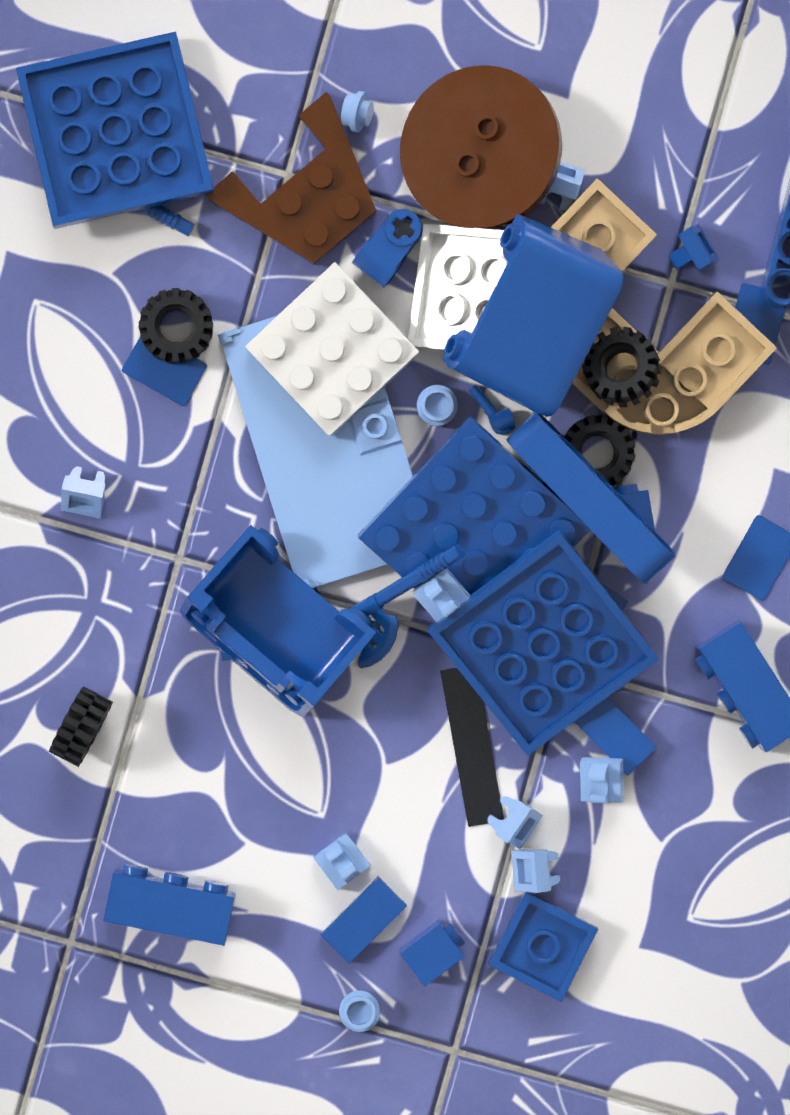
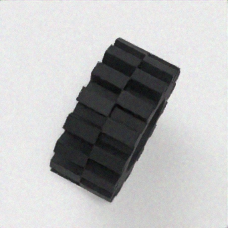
(170, 301)
(632, 388)
(617, 435)
(80, 726)

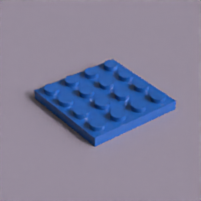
(114, 130)
(473, 498)
(543, 642)

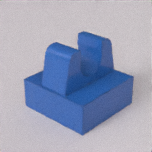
(695, 249)

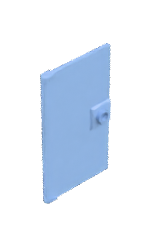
(318, 483)

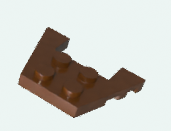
(316, 204)

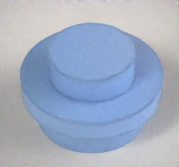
(357, 111)
(437, 405)
(359, 1011)

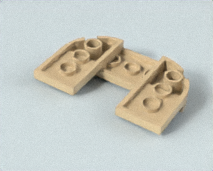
(698, 365)

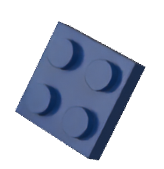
(543, 946)

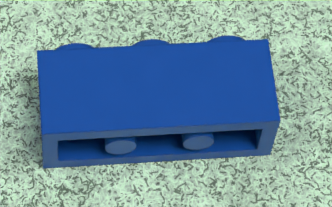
(747, 686)
(170, 905)

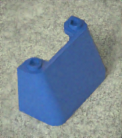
(538, 317)
(275, 623)

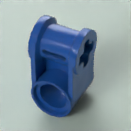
(383, 252)

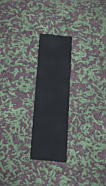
(471, 749)

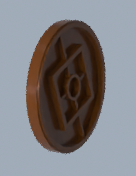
(481, 147)

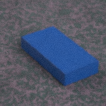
(616, 735)
(363, 919)

